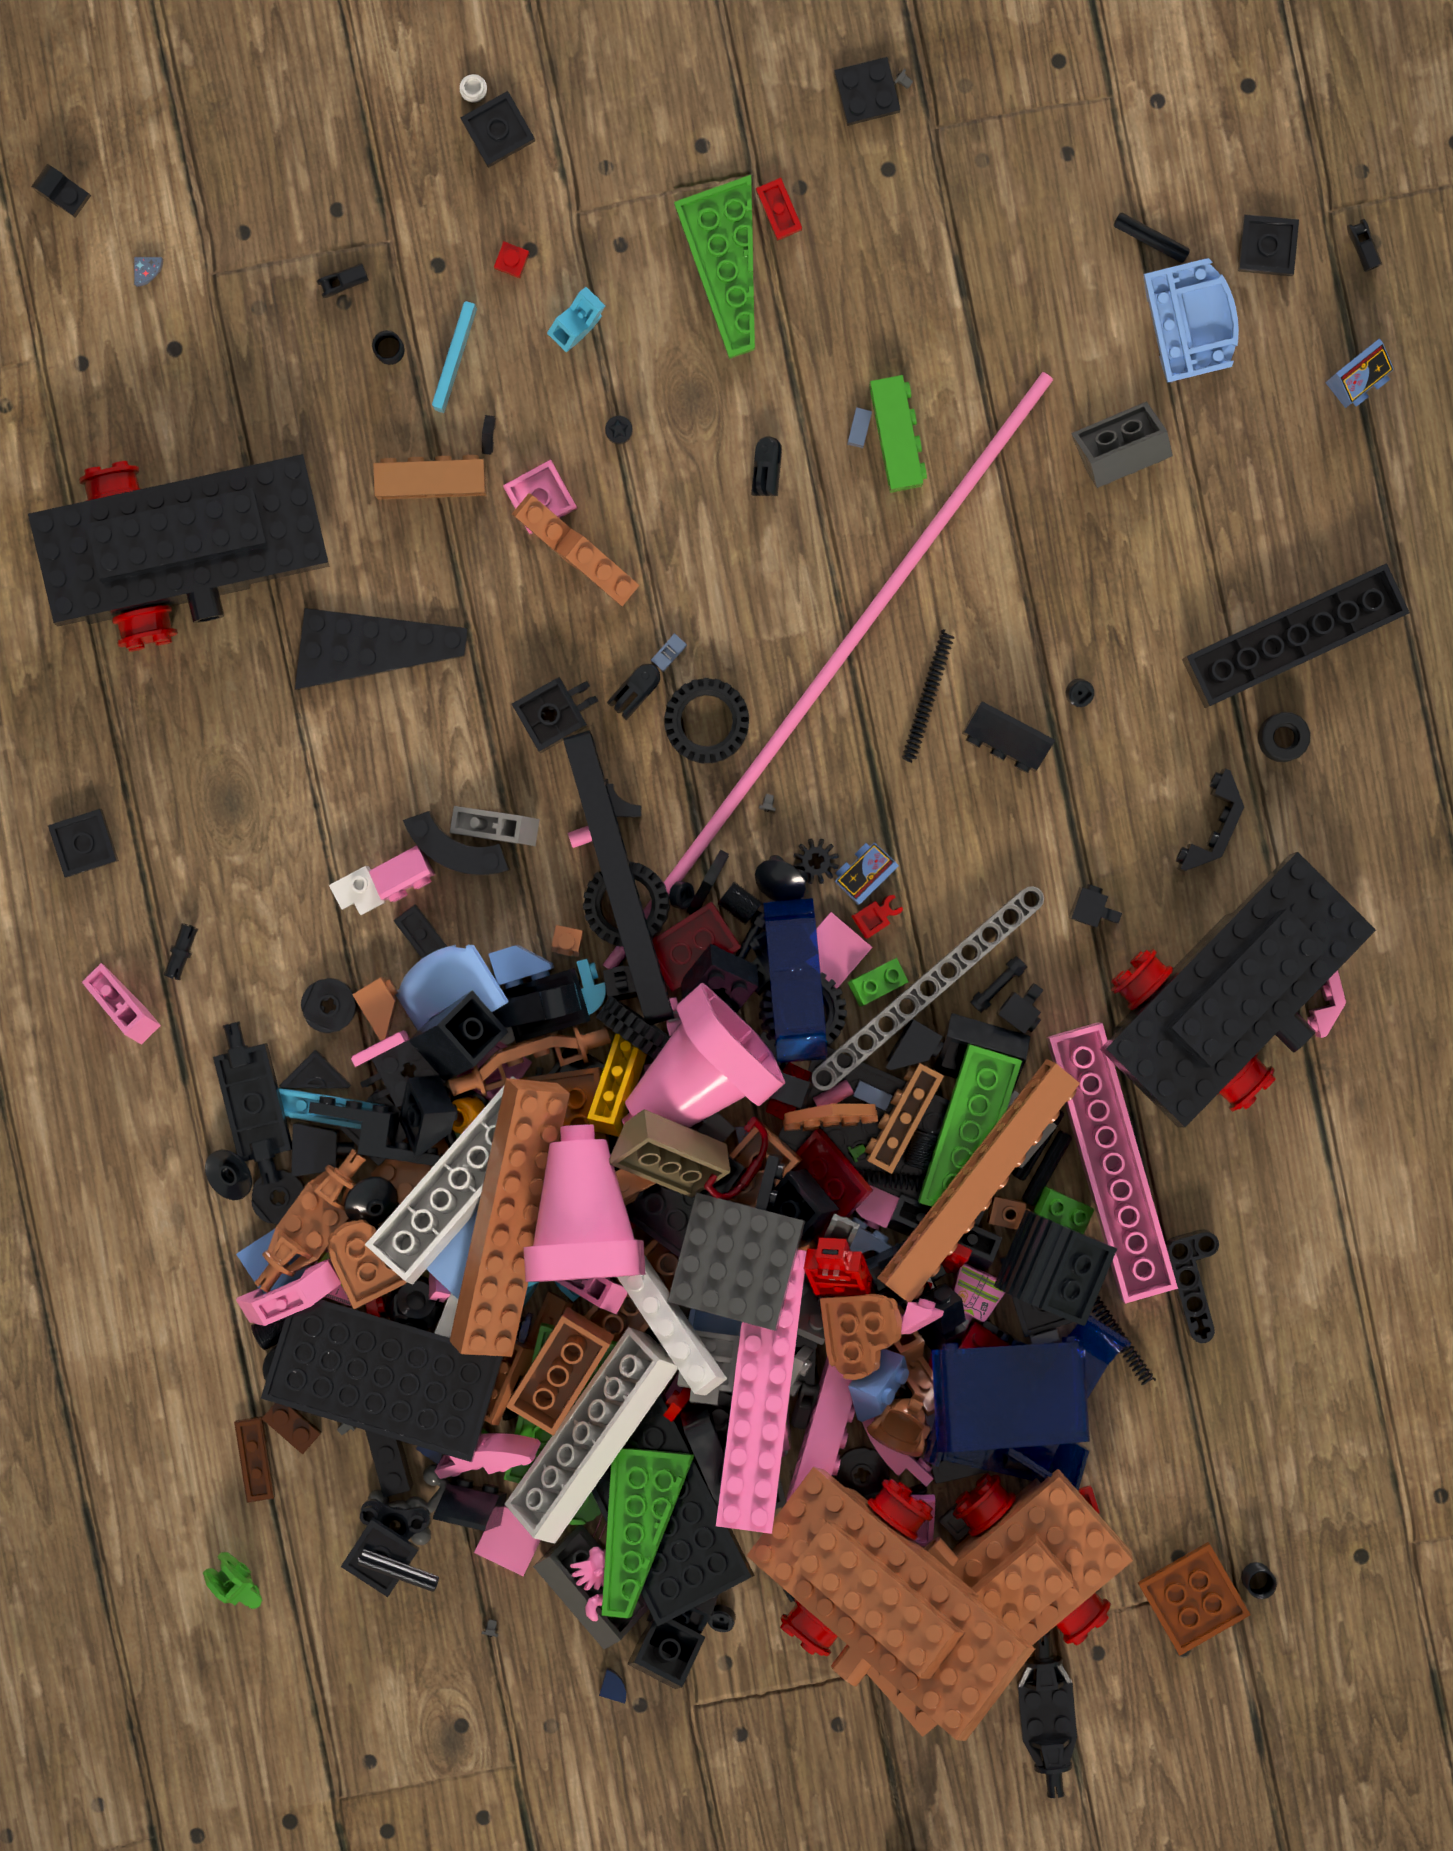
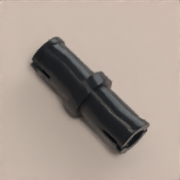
(180, 951)

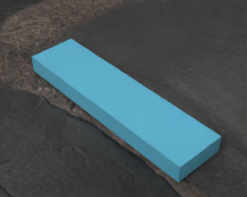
(454, 356)
(297, 1105)

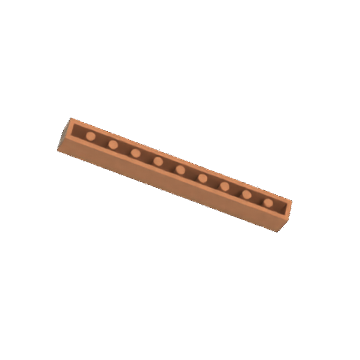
(979, 1180)

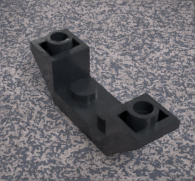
(1226, 790)

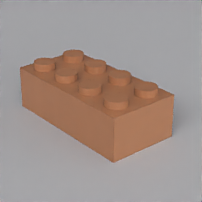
(560, 1371)

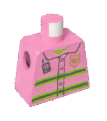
(977, 1292)

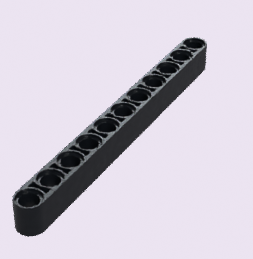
(618, 878)

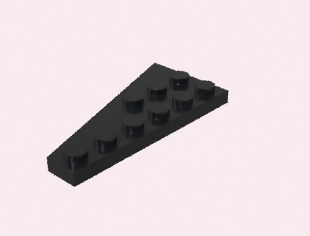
(357, 646)

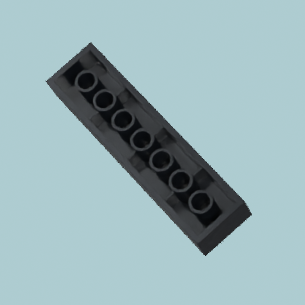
(1295, 635)

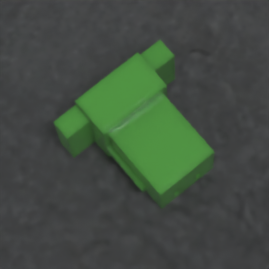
(856, 1151)

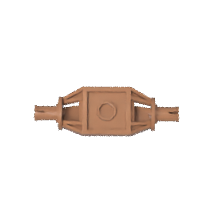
(538, 1047)
(310, 1222)

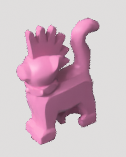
(593, 1574)

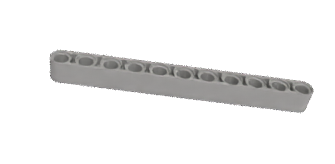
(939, 982)

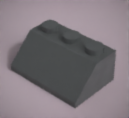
(1122, 444)

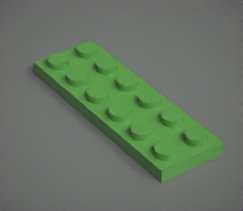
(973, 1111)

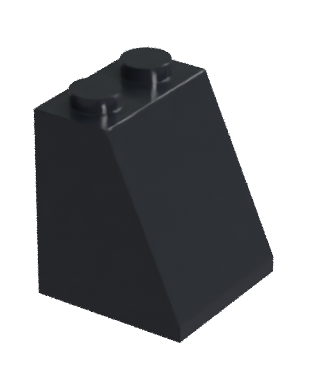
(458, 1036)

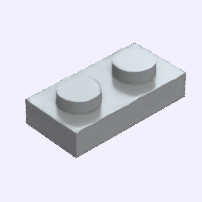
(800, 1367)

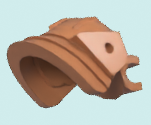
(902, 1426)

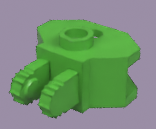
(233, 1582)

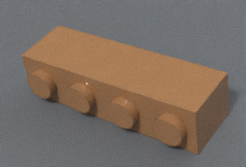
(430, 478)

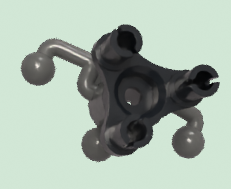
(411, 1514)

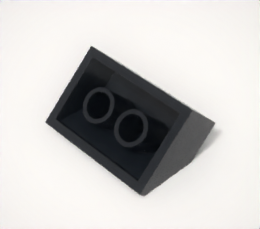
(1007, 737)
(965, 1031)

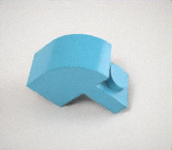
(577, 320)
(593, 994)

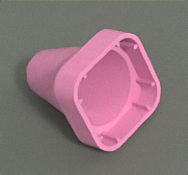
(706, 1064)
(582, 1215)

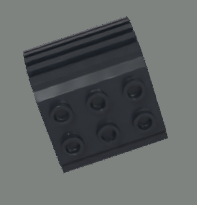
(1055, 1268)

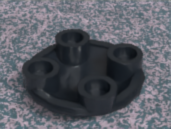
(780, 879)

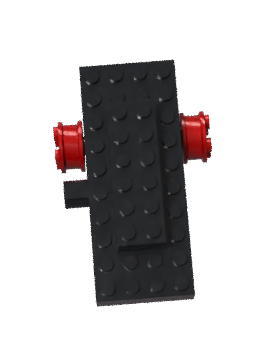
(186, 541)
(1210, 1015)

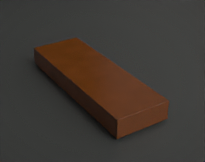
(254, 1459)

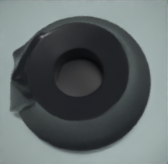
(412, 1305)

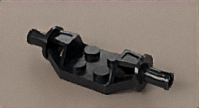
(1048, 1715)

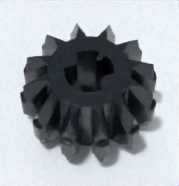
(823, 866)

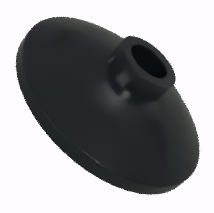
(228, 1174)
(368, 1193)

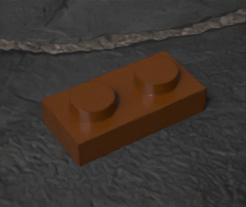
(292, 1426)

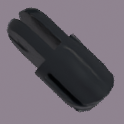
(766, 467)
(635, 690)

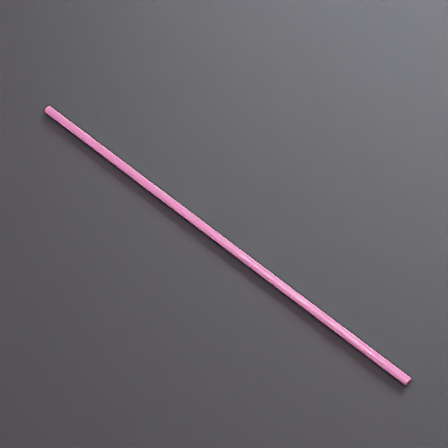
(848, 644)

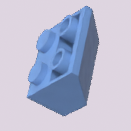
(516, 963)

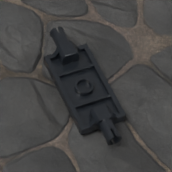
(252, 1102)

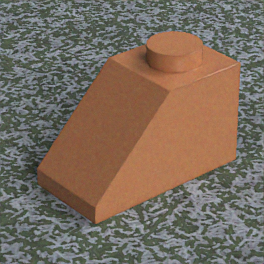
(378, 1005)

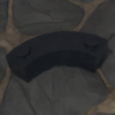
(452, 854)

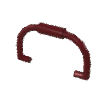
(751, 1170)

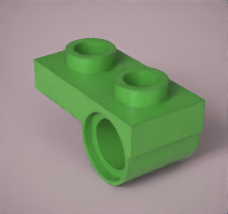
(877, 982)
(1064, 1210)

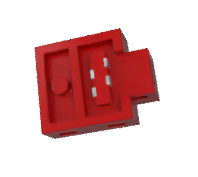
(837, 1269)

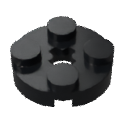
(314, 1010)
(263, 1195)
(868, 1460)

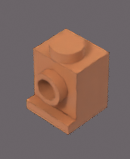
(567, 940)
(998, 1208)

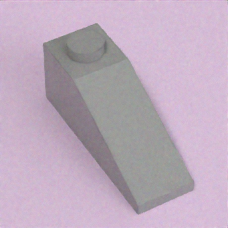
(494, 825)

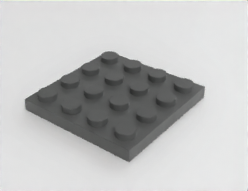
(736, 1261)

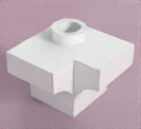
(358, 890)

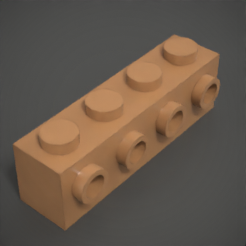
(904, 1117)

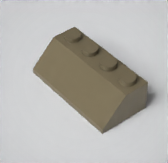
(669, 1153)

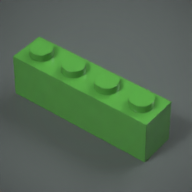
(896, 433)

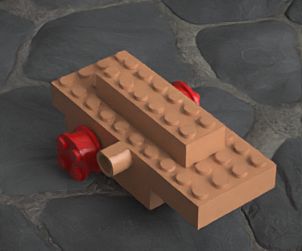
(1031, 1562)
(888, 1599)

